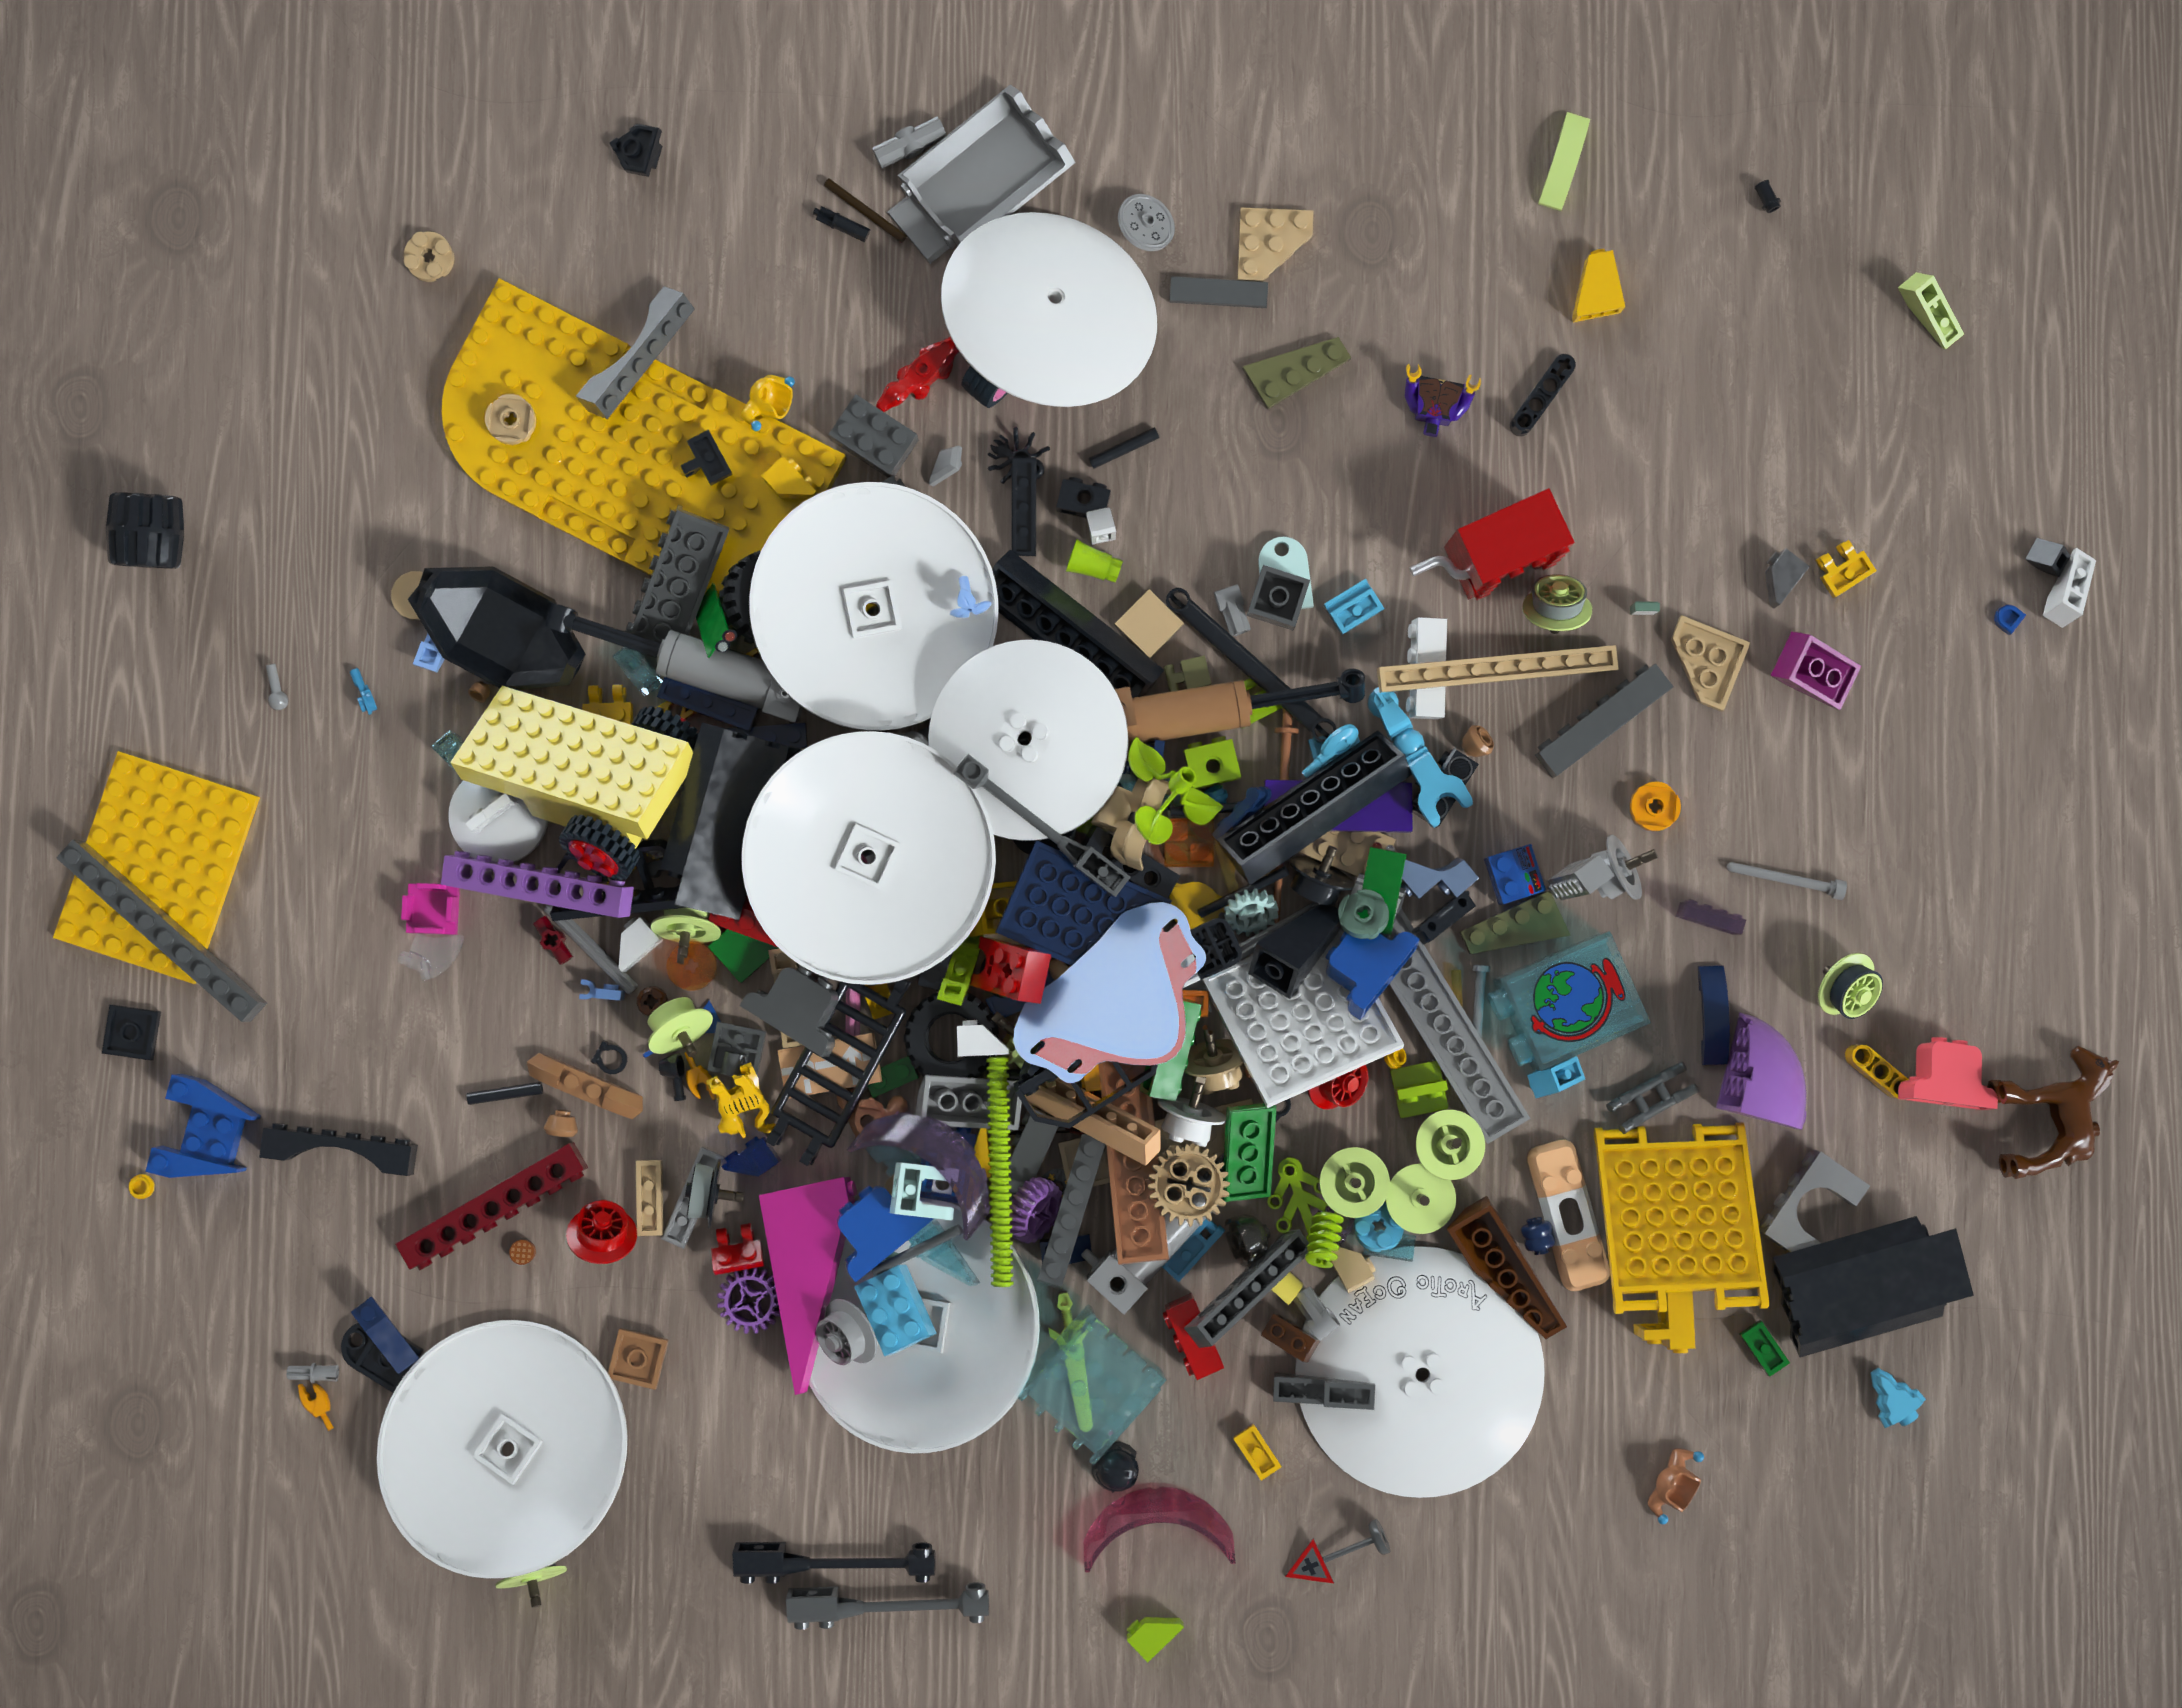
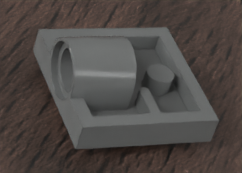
(735, 1047)

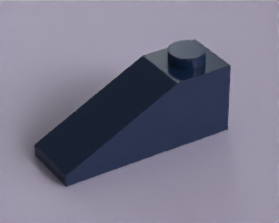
(385, 1335)

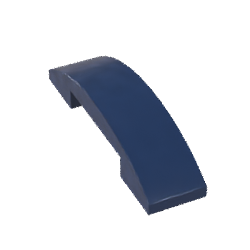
(1714, 1015)

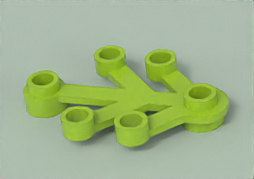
(1300, 1198)

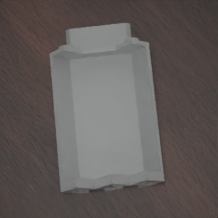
(978, 174)

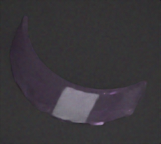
(944, 1151)

